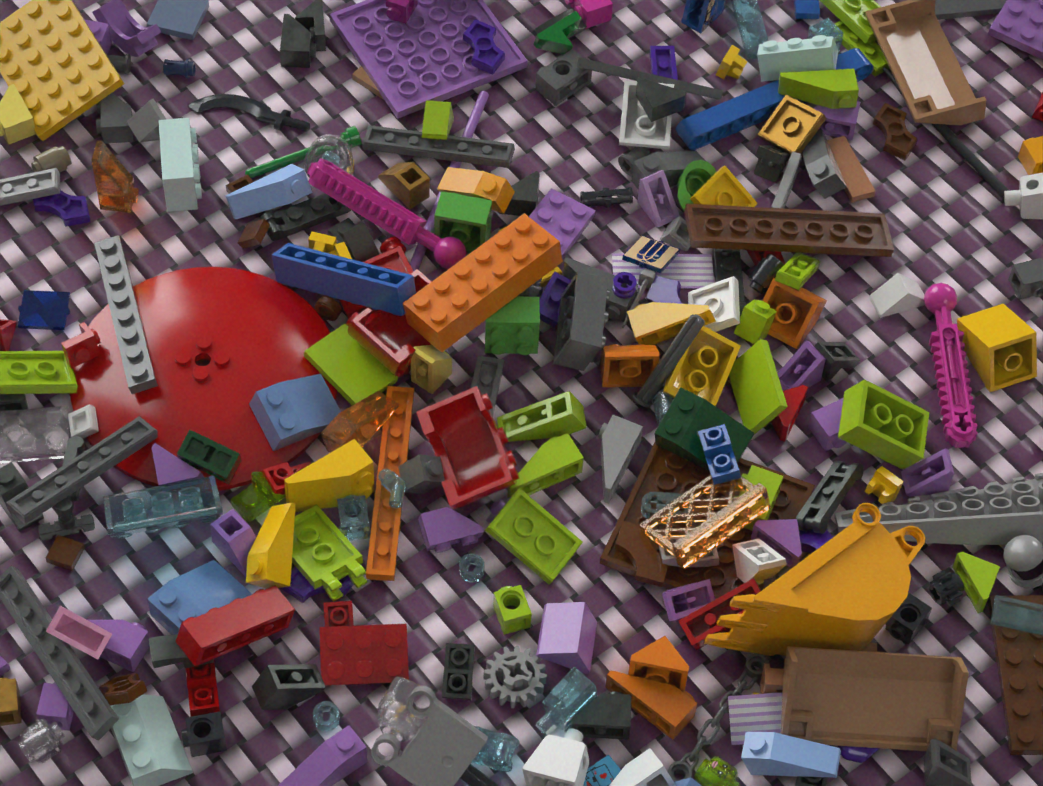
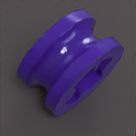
(624, 277)

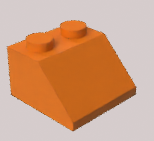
(795, 312)
(627, 364)

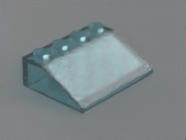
(162, 507)

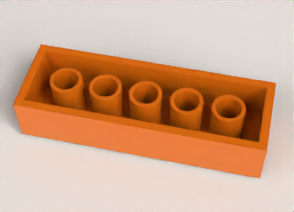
(483, 282)

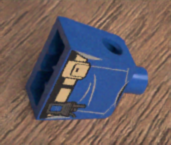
(701, 13)

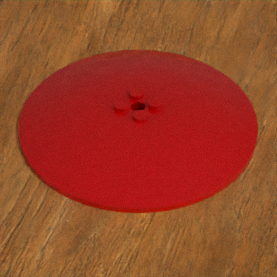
(238, 322)

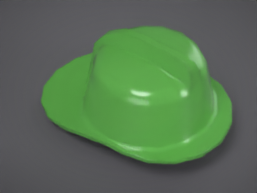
(692, 179)

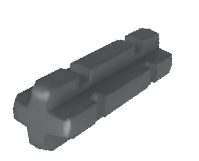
(47, 531)

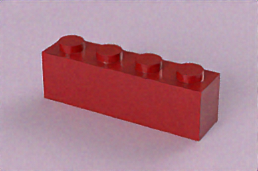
(234, 625)

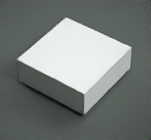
(83, 421)

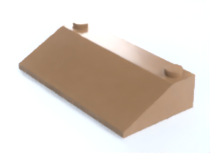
(924, 64)
(872, 698)

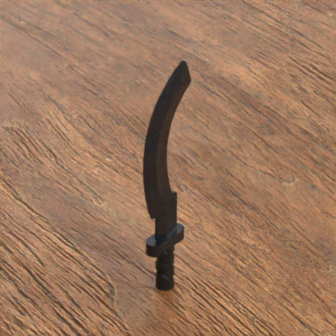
(259, 110)

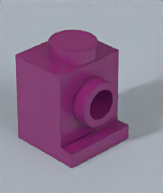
(400, 9)

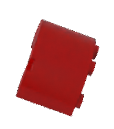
(388, 335)
(469, 447)

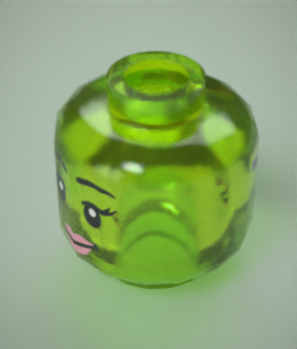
(716, 773)

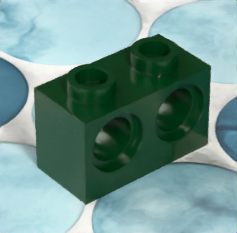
(209, 456)

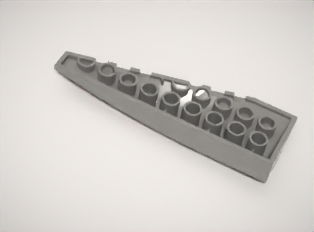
(967, 514)

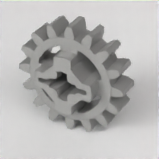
(513, 674)

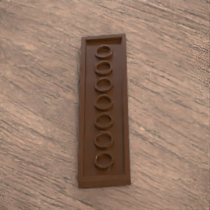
(788, 230)

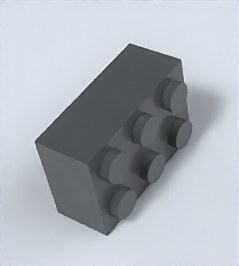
(581, 321)

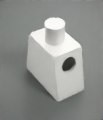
(1028, 197)
(558, 761)

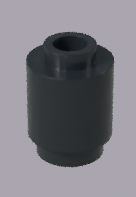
(764, 273)

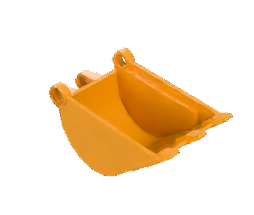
(829, 598)

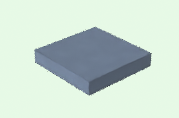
(179, 17)

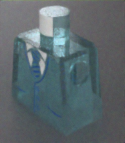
(565, 701)

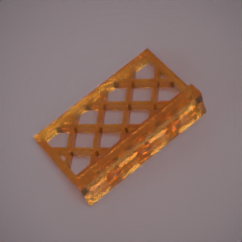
(716, 525)

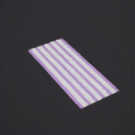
(689, 269)
(754, 714)

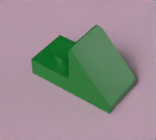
(556, 36)

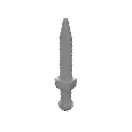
(645, 281)

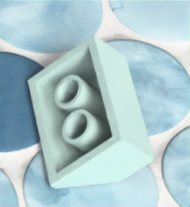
(796, 56)
(149, 742)

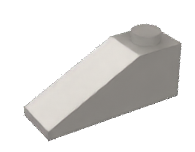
(618, 447)

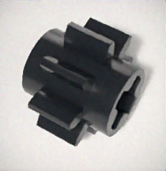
(946, 588)

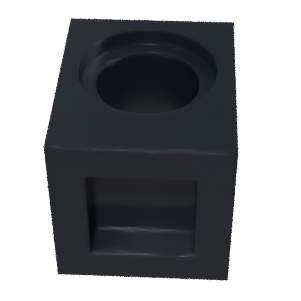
(911, 609)
(208, 723)

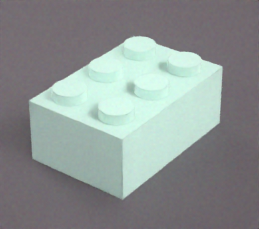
(178, 165)

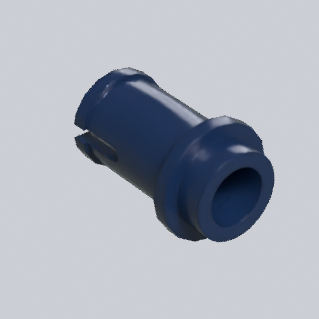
(182, 68)

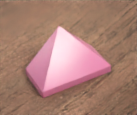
(79, 632)

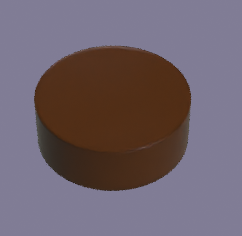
(328, 308)

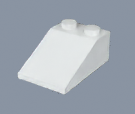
(636, 126)

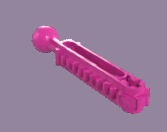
(383, 211)
(951, 368)

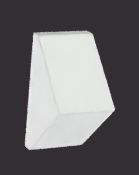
(897, 296)

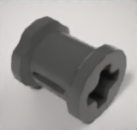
(626, 161)

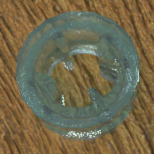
(464, 564)
(333, 710)

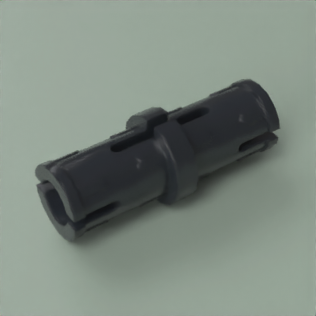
(623, 196)

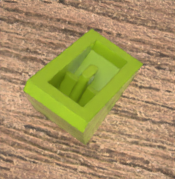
(437, 120)
(977, 578)

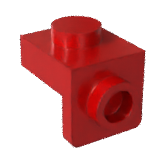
(81, 347)

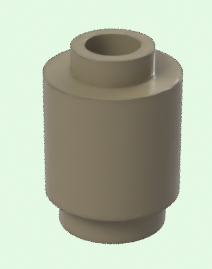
(51, 159)

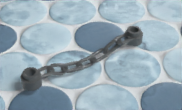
(681, 766)

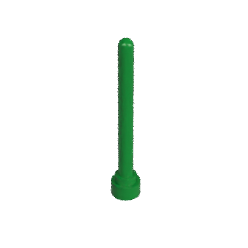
(350, 135)

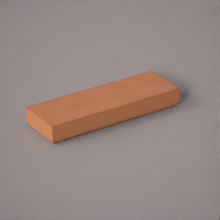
(855, 178)

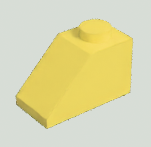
(15, 118)
(430, 367)

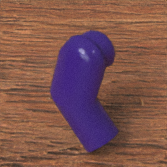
(857, 754)

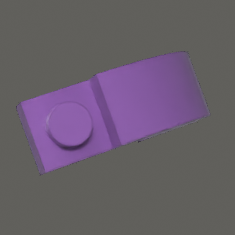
(124, 30)

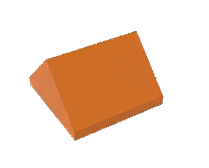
(660, 663)

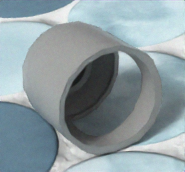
(1022, 555)

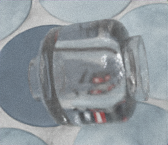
(41, 741)

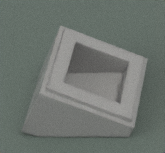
(677, 234)

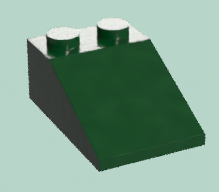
(692, 414)

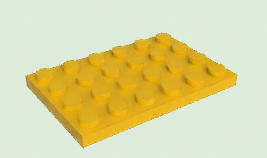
(54, 63)

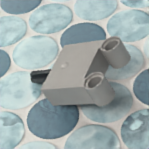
(438, 750)

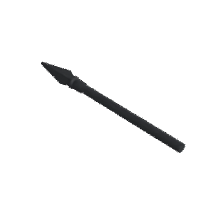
(964, 151)

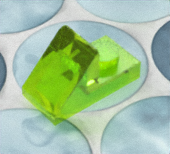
(255, 498)

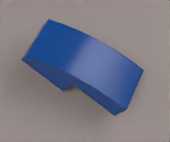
(719, 454)

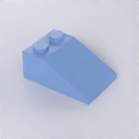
(294, 410)
(194, 595)

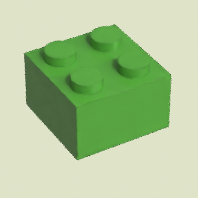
(464, 219)
(514, 328)

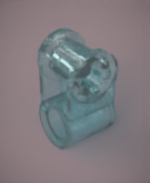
(491, 752)

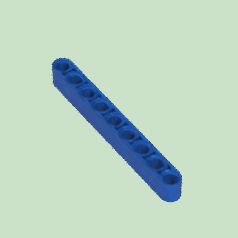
(752, 107)

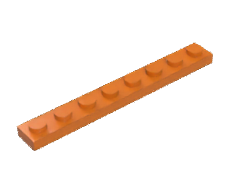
(386, 519)

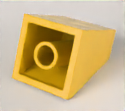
(999, 346)

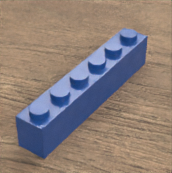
(343, 278)

